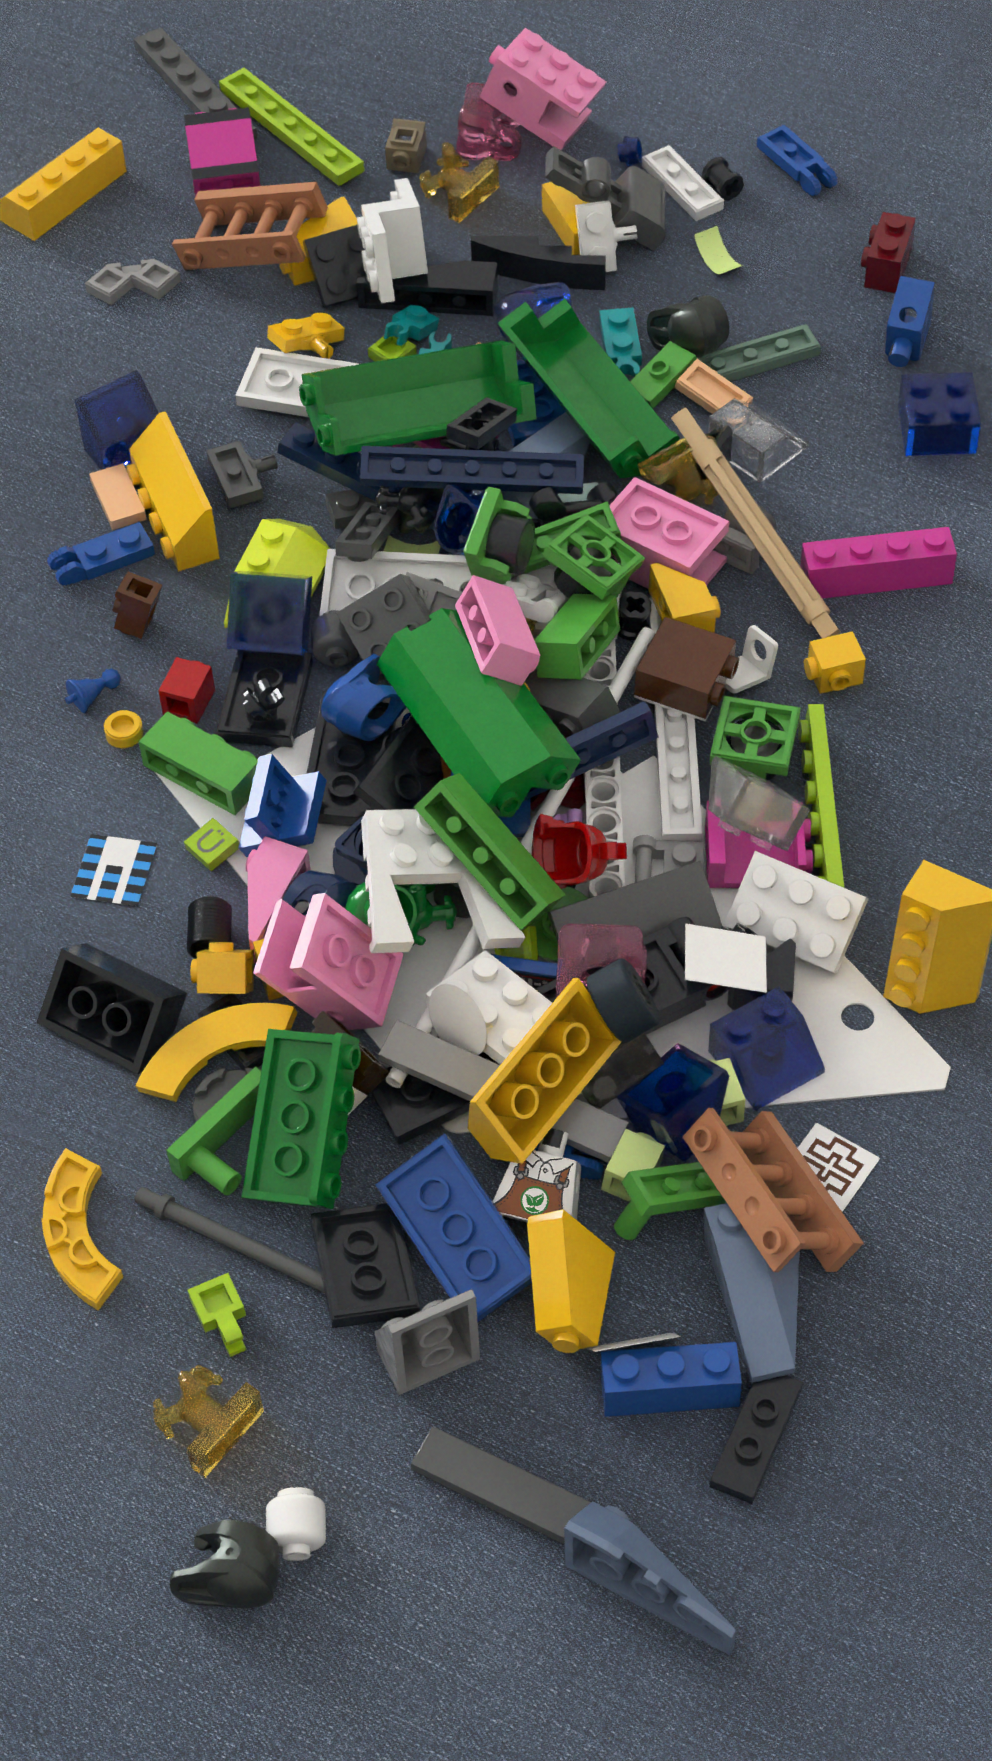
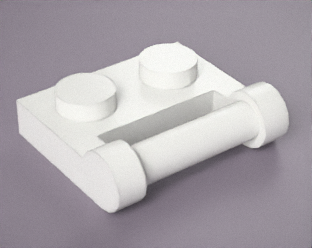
(535, 599)

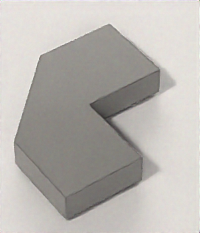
(116, 281)

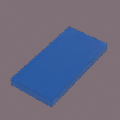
(457, 1226)

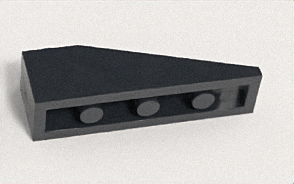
(446, 288)

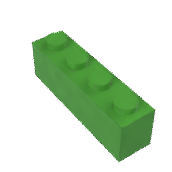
(489, 851)

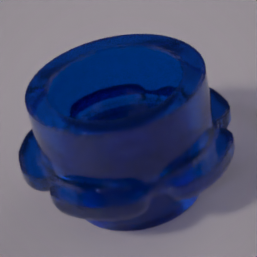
(630, 151)

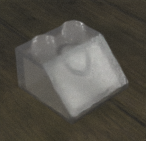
(758, 439)
(754, 806)

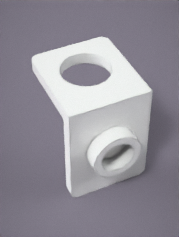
(751, 667)

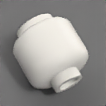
(296, 1522)

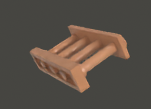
(250, 205)
(791, 1180)

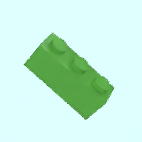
(577, 636)
(199, 762)

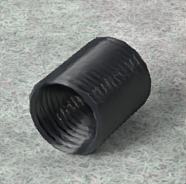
(208, 922)

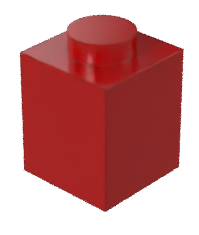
(187, 689)

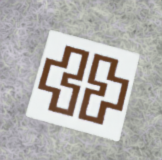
(837, 1163)

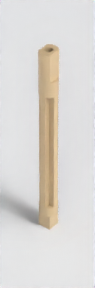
(756, 526)

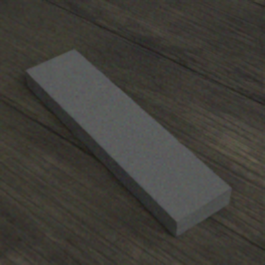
(496, 1484)

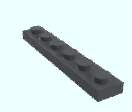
(182, 73)

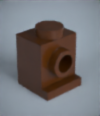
(135, 604)

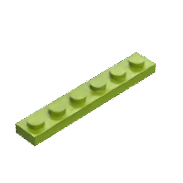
(292, 126)
(820, 794)

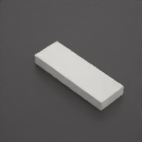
(683, 183)

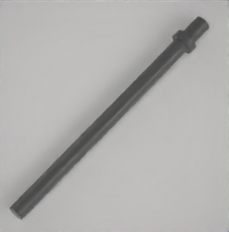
(165, 1206)

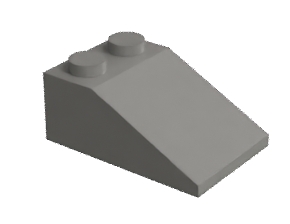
(430, 1341)

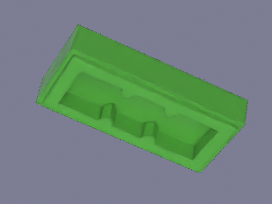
(662, 373)

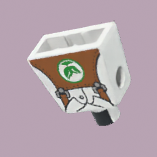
(542, 1182)

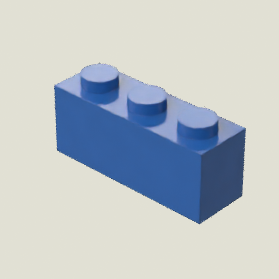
(670, 1379)

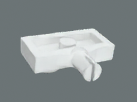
(598, 233)

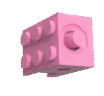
(541, 88)
(668, 532)
(327, 963)

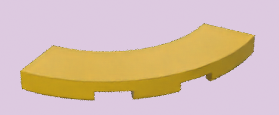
(212, 1034)
(67, 1231)

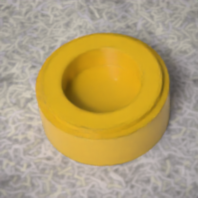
(123, 729)

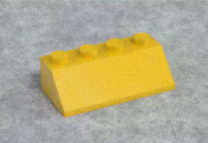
(63, 184)
(173, 495)
(939, 941)
(541, 1076)

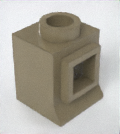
(406, 145)

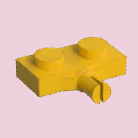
(307, 334)

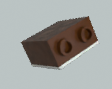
(686, 669)

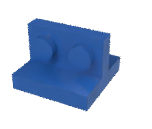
(281, 806)

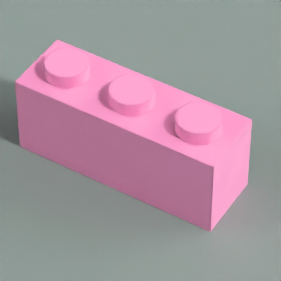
(497, 630)

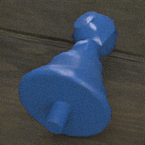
(85, 691)

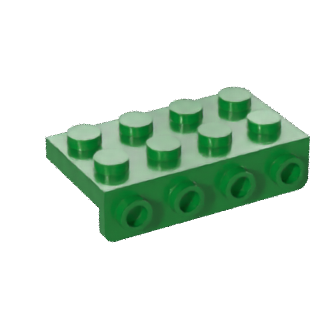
(301, 1118)

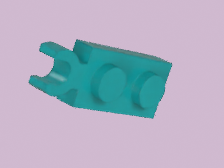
(621, 339)

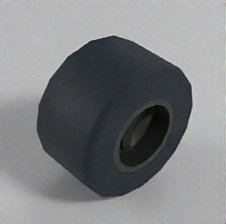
(623, 1000)

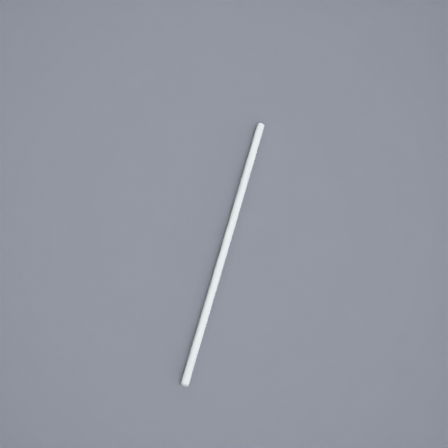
(549, 807)

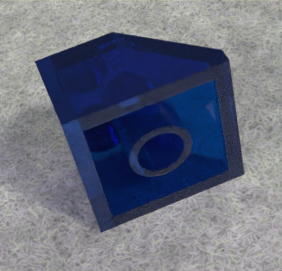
(114, 419)
(766, 1047)
(675, 1098)

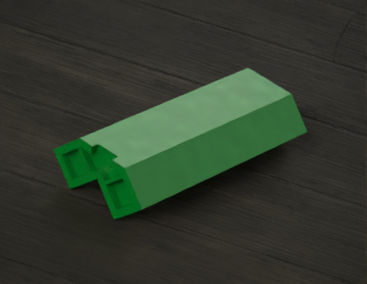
(588, 386)
(411, 395)
(475, 721)

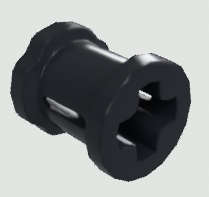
(719, 175)
(629, 608)

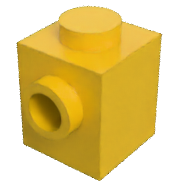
(835, 662)
(223, 969)

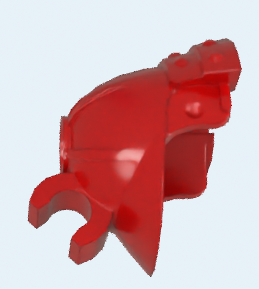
(572, 850)

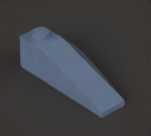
(757, 1299)

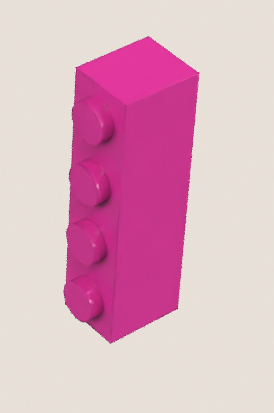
(880, 562)

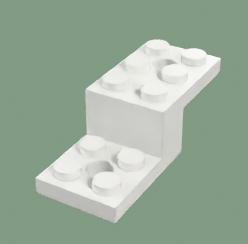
(392, 240)

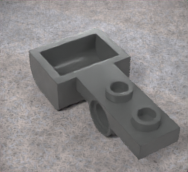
(634, 196)

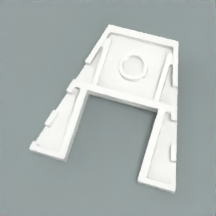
(408, 851)

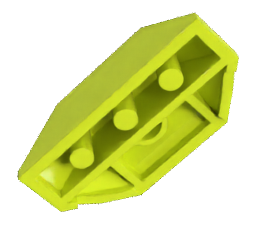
(285, 549)

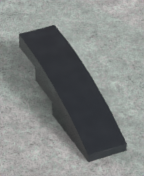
(527, 261)

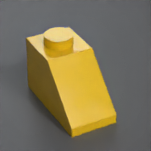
(682, 598)

